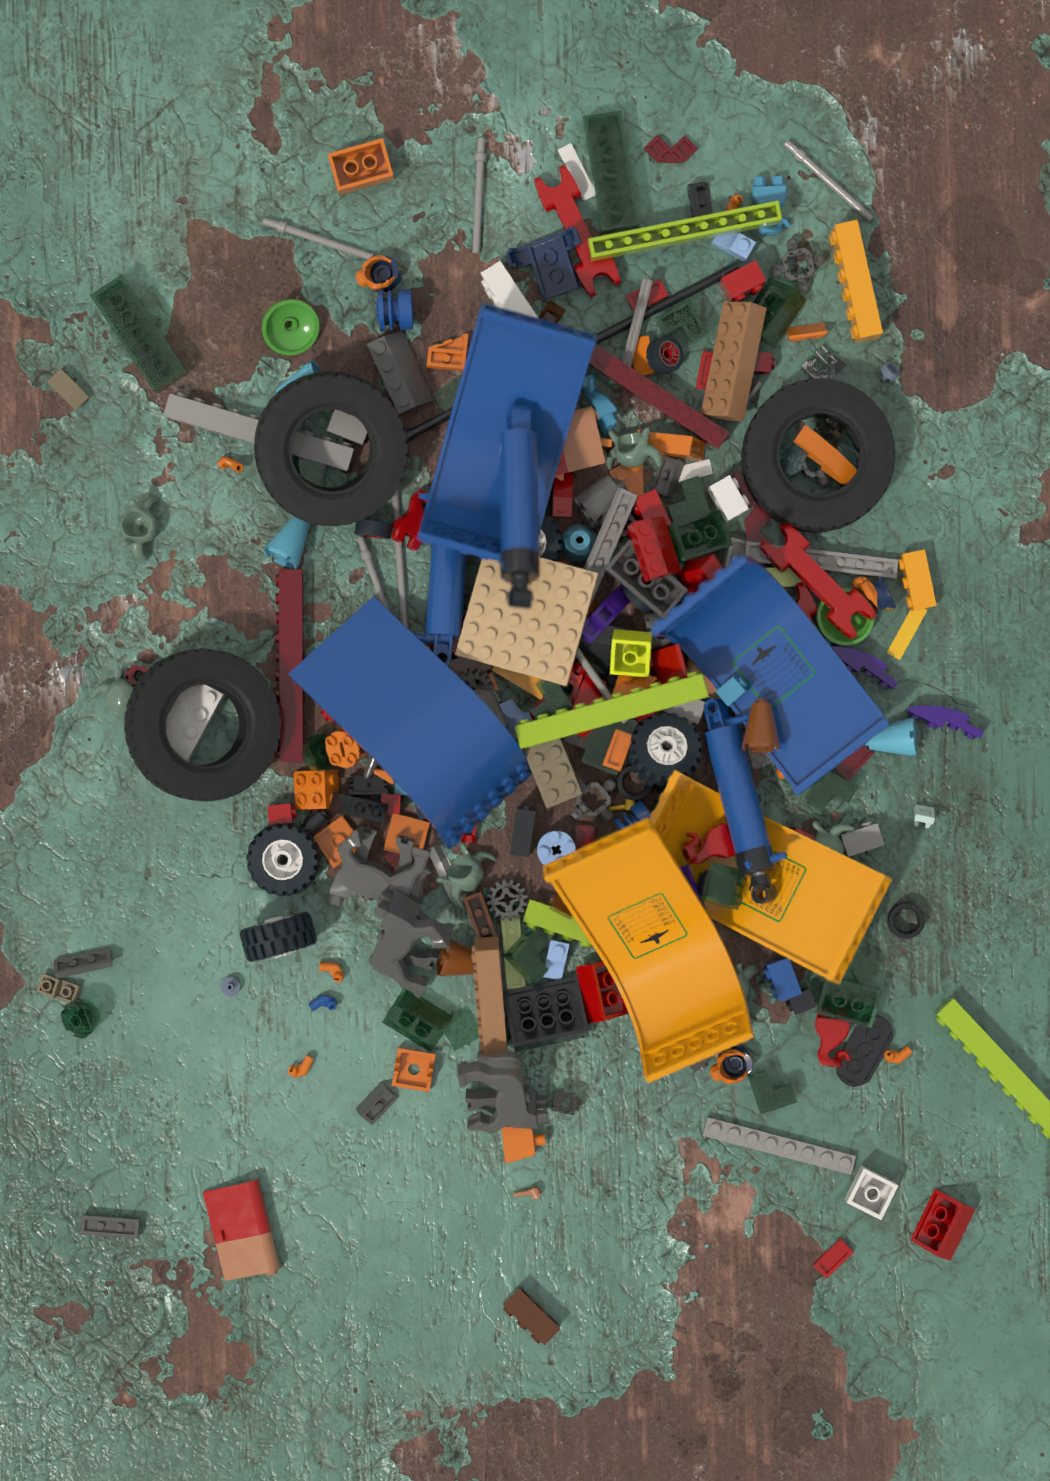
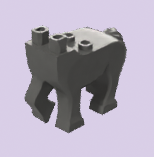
(371, 877)
(401, 926)
(511, 1093)

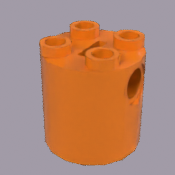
(344, 749)

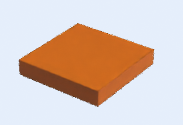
(407, 827)
(330, 838)

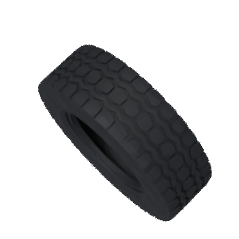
(864, 425)
(352, 500)
(256, 734)

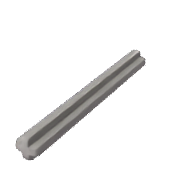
(637, 321)

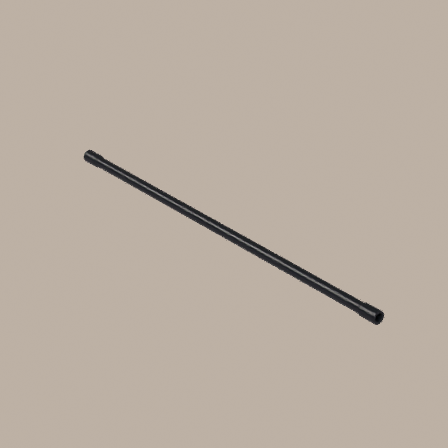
(603, 335)

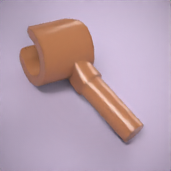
(534, 1192)

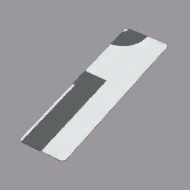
(441, 864)

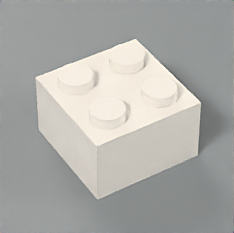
(728, 499)
(871, 1192)

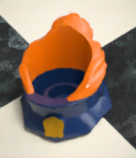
(379, 273)
(876, 592)
(732, 1065)

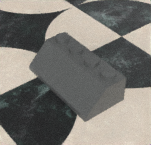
(400, 372)
(657, 594)

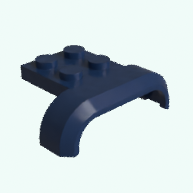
(550, 262)

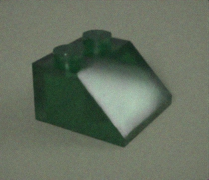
(724, 886)

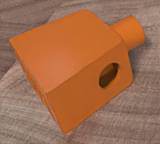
(520, 1143)

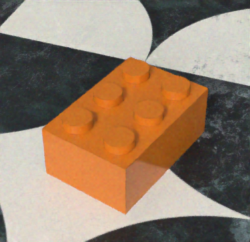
(361, 166)

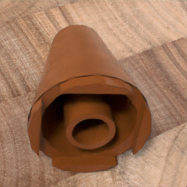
(761, 729)
(455, 960)

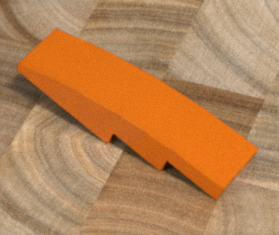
(825, 455)

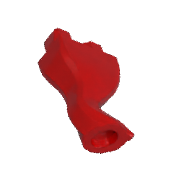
(410, 523)
(714, 843)
(831, 1034)

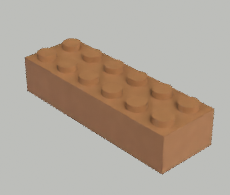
(733, 361)
(489, 995)

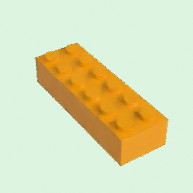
(856, 282)

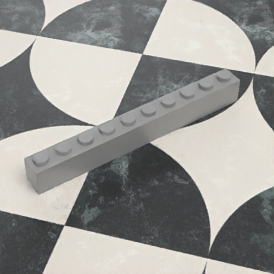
(243, 428)

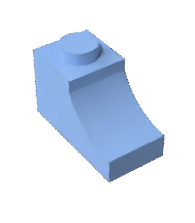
(735, 245)
(512, 715)
(556, 958)

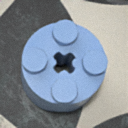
(551, 839)

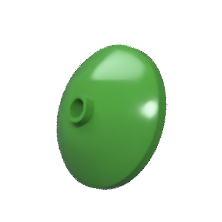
(298, 335)
(860, 624)

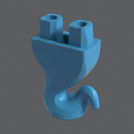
(764, 194)
(600, 402)

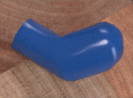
(325, 1001)

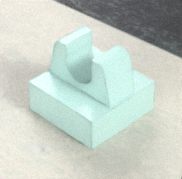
(924, 814)

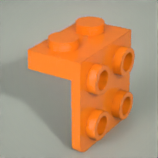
(315, 788)

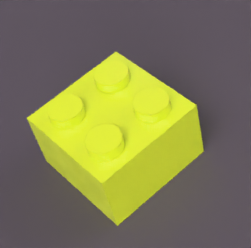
(631, 653)

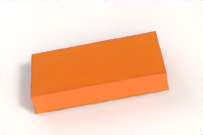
(617, 750)

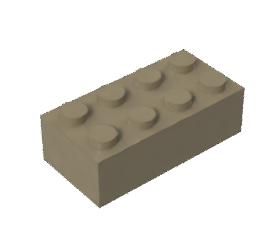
(554, 772)

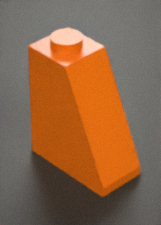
(678, 445)

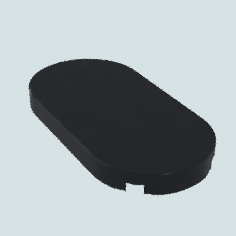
(866, 1050)

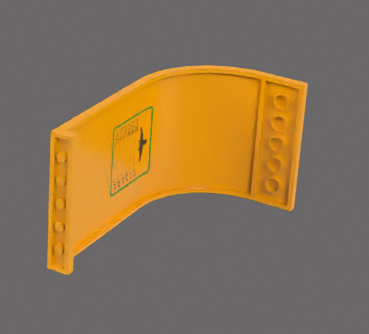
(821, 894)
(655, 946)

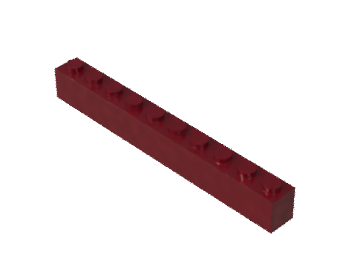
(657, 397)
(289, 656)

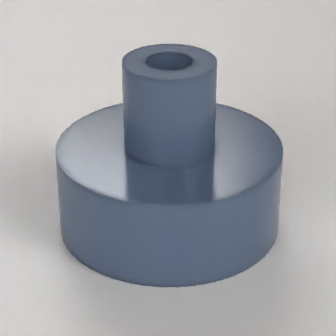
(889, 371)
(234, 983)

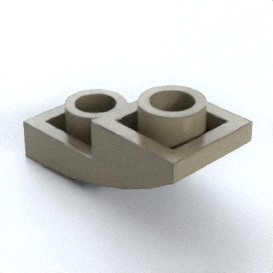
(67, 389)
(58, 988)

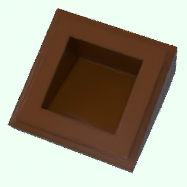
(552, 312)

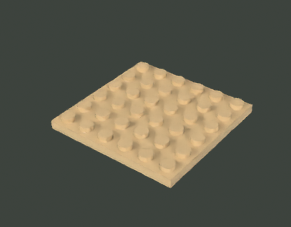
(530, 640)

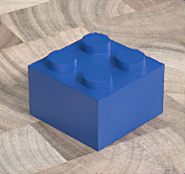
(782, 978)

